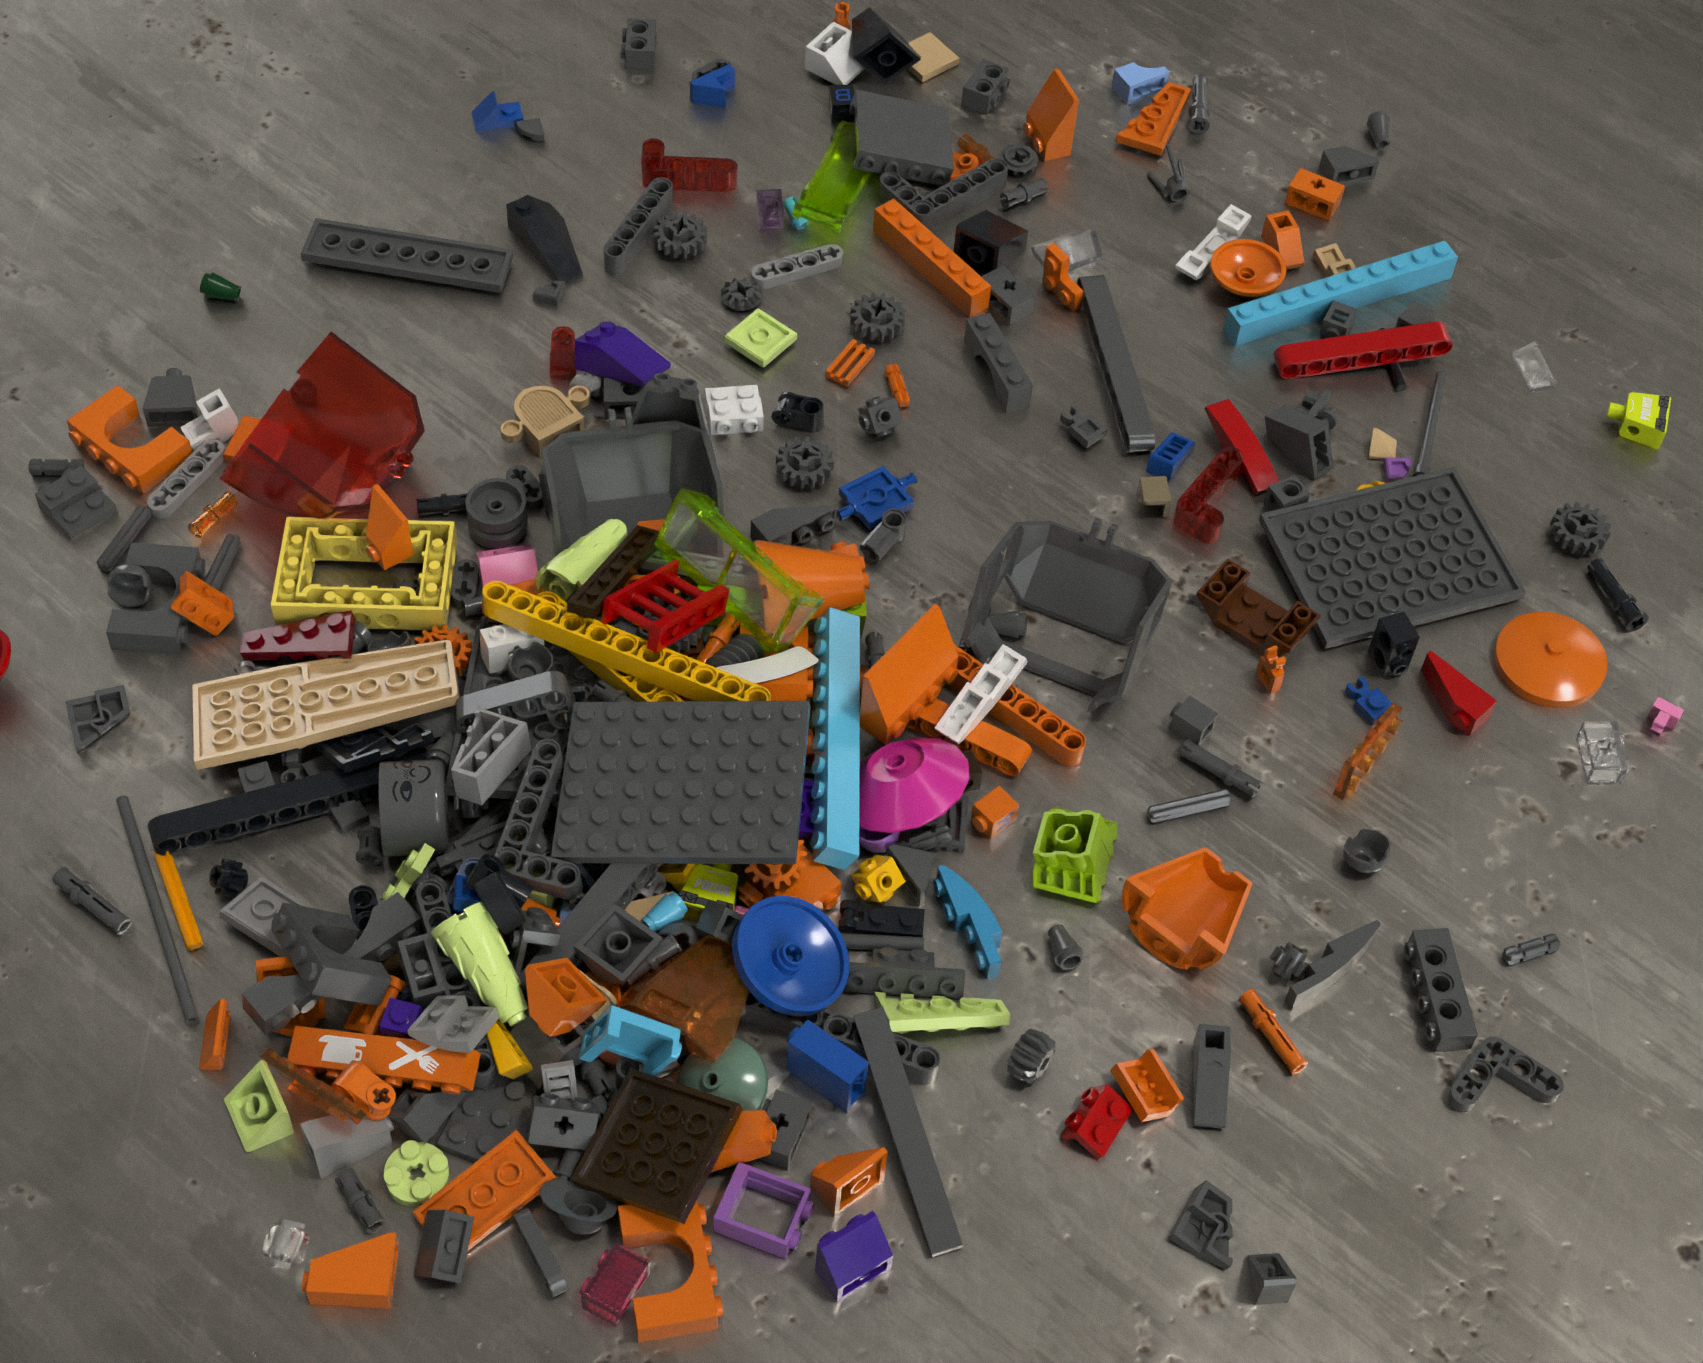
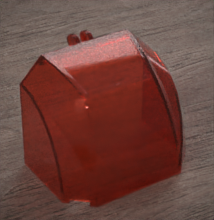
(329, 437)

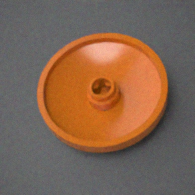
(1550, 659)

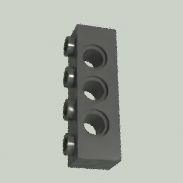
(1437, 947)

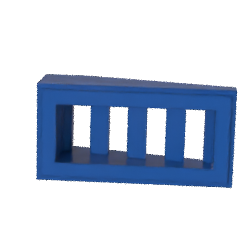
(1168, 458)

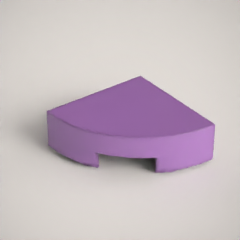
(1396, 468)

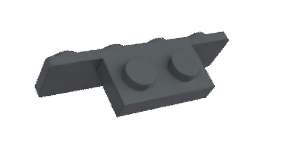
(905, 973)

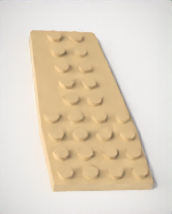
(318, 701)

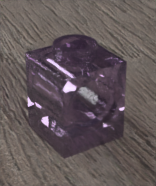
(769, 208)

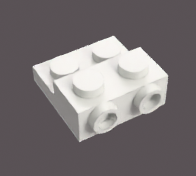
(734, 409)

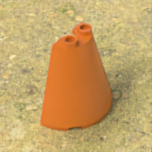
(830, 574)
(1186, 908)

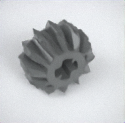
(1031, 1056)

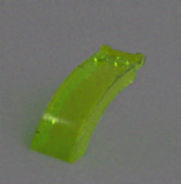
(836, 186)

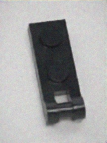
(880, 919)

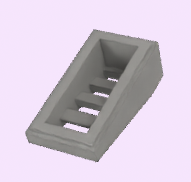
(560, 1069)

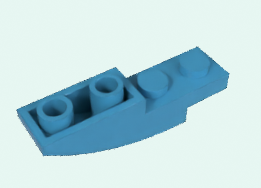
(970, 912)

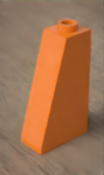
(748, 1140)

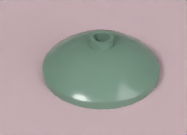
(739, 1074)

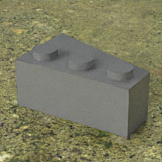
(489, 755)

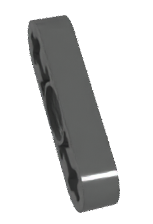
(540, 1252)

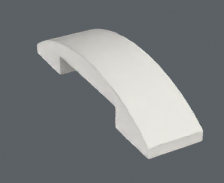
(1228, 227)

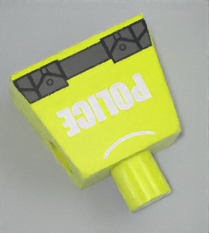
(1642, 418)
(709, 883)

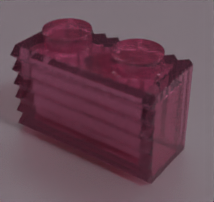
(615, 1283)

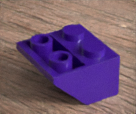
(853, 1255)

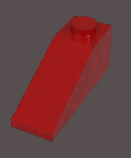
(1458, 696)

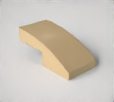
(1332, 260)

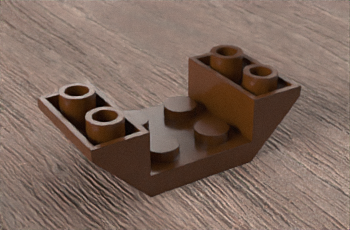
(1250, 615)

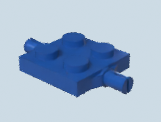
(874, 494)

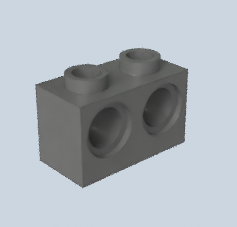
(640, 44)
(985, 86)

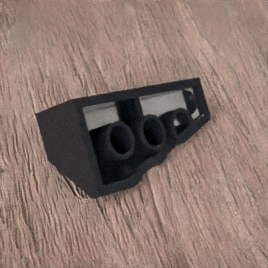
(545, 236)

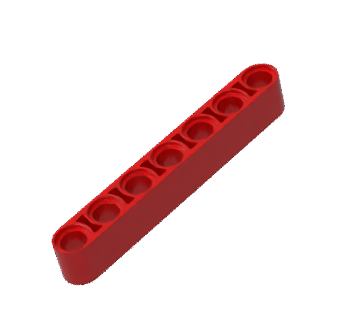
(1362, 350)

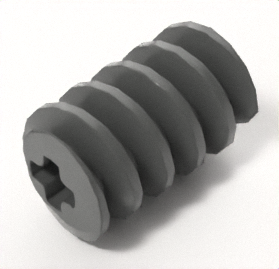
(739, 650)

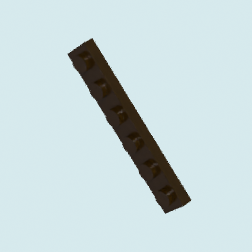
(613, 572)

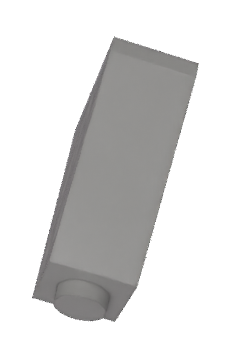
(339, 1144)

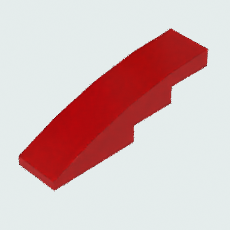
(1235, 432)

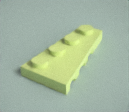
(941, 1013)

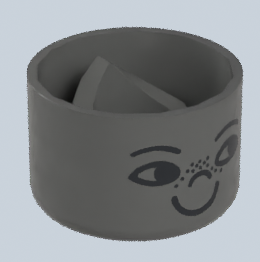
(413, 806)

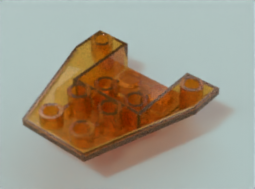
(696, 994)

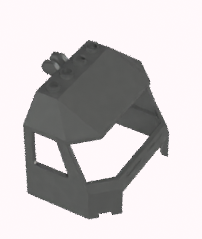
(1076, 582)

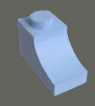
(1137, 82)

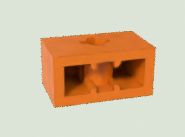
(1314, 194)

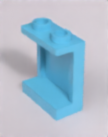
(632, 1037)

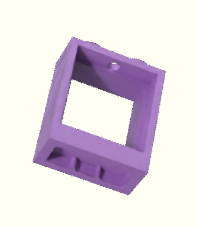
(774, 1186)

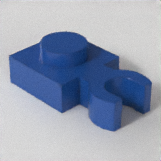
(1368, 703)

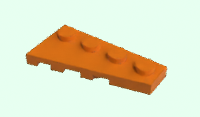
(1156, 121)

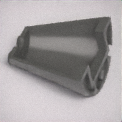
(669, 400)

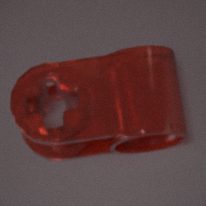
(562, 352)

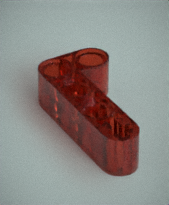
(687, 172)
(1195, 507)

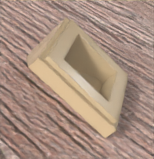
(1381, 445)

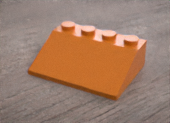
(908, 677)

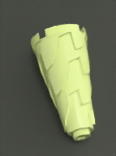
(577, 563)
(483, 959)

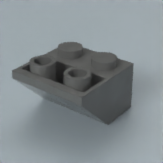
(543, 1049)

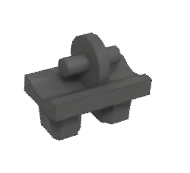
(1319, 408)

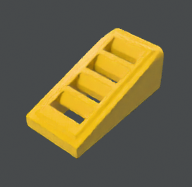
(506, 1052)

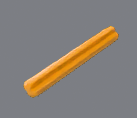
(179, 901)

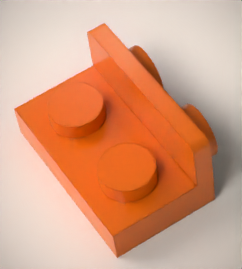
(203, 604)

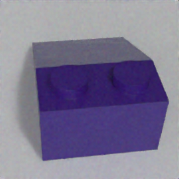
(617, 355)

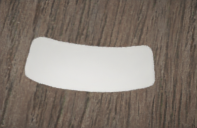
(773, 666)

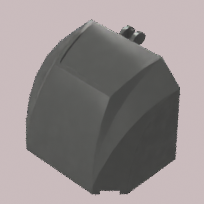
(624, 475)

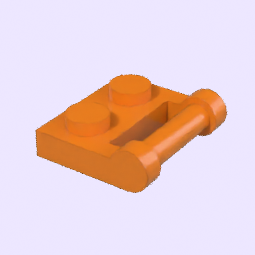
(367, 1017)

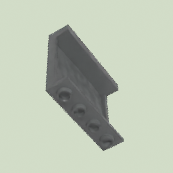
(902, 137)

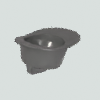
(577, 1207)

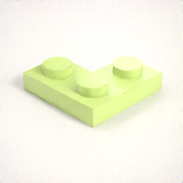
(409, 871)

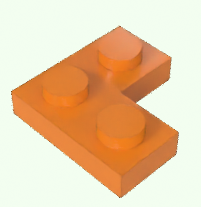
(1057, 279)

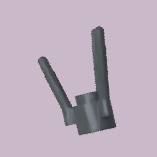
(1176, 185)

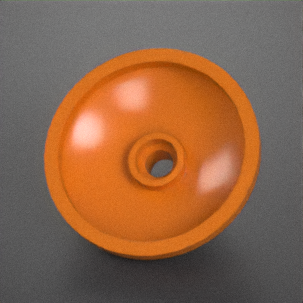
(1248, 267)

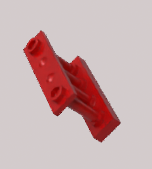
(672, 624)

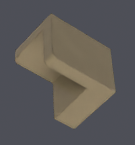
(1154, 492)

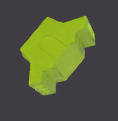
(1073, 853)

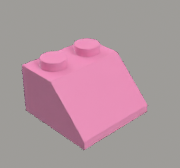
(507, 564)

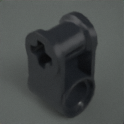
(800, 412)

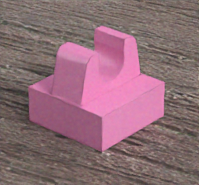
(1664, 715)

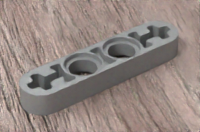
(825, 259)
(183, 476)

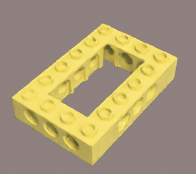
(376, 608)

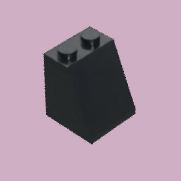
(880, 47)
(989, 242)

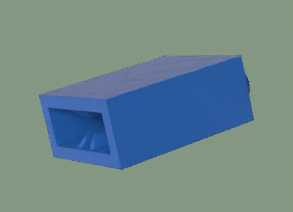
(826, 1065)

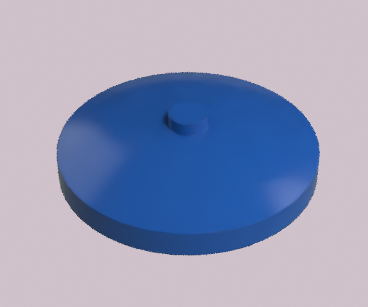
(790, 955)

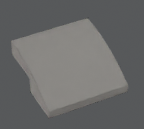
(453, 1024)

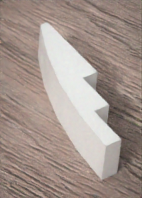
(981, 694)

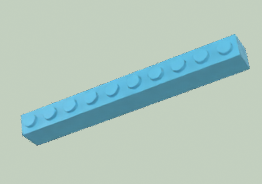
(1353, 288)
(836, 739)

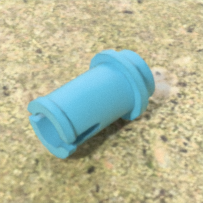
(789, 205)

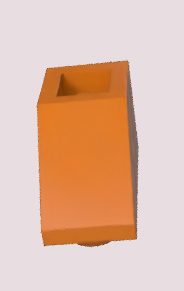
(1283, 235)

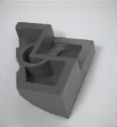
(96, 714)
(1206, 1225)

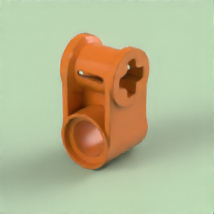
(365, 1089)

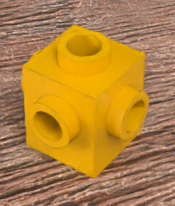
(877, 878)

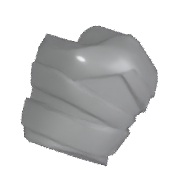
(590, 381)

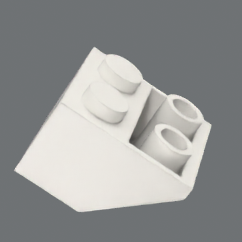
(832, 55)

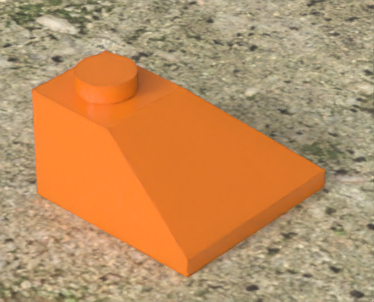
(387, 531)
(560, 996)
(848, 1178)

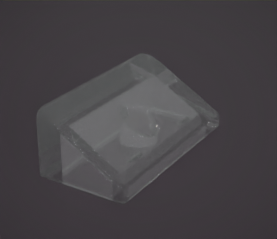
(1534, 368)

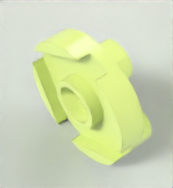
(410, 1157)

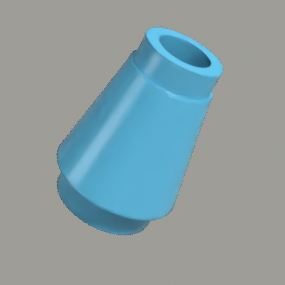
(666, 910)

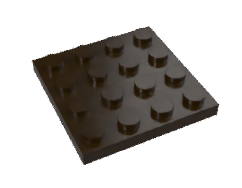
(657, 1145)

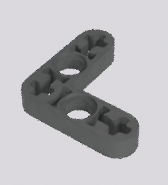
(1502, 1065)

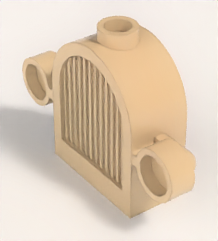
(545, 415)

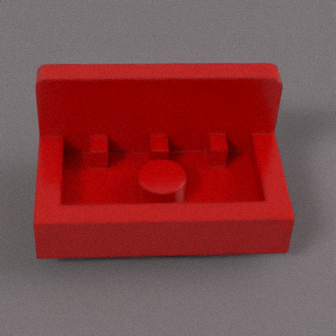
(1097, 1119)

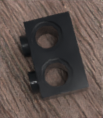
(1393, 644)

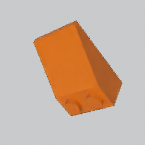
(1052, 118)

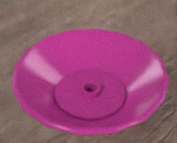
(910, 784)

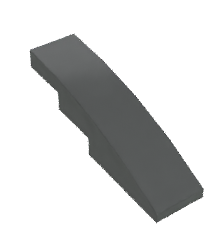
(1336, 961)

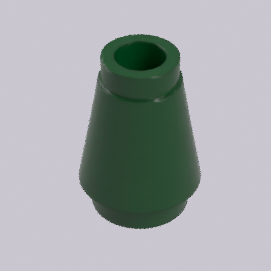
(218, 287)

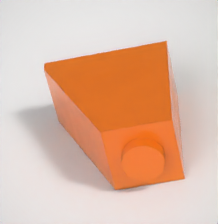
(355, 1275)

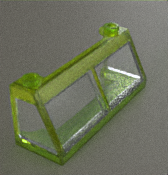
(718, 553)

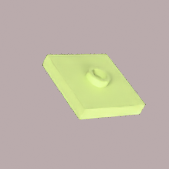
(760, 337)

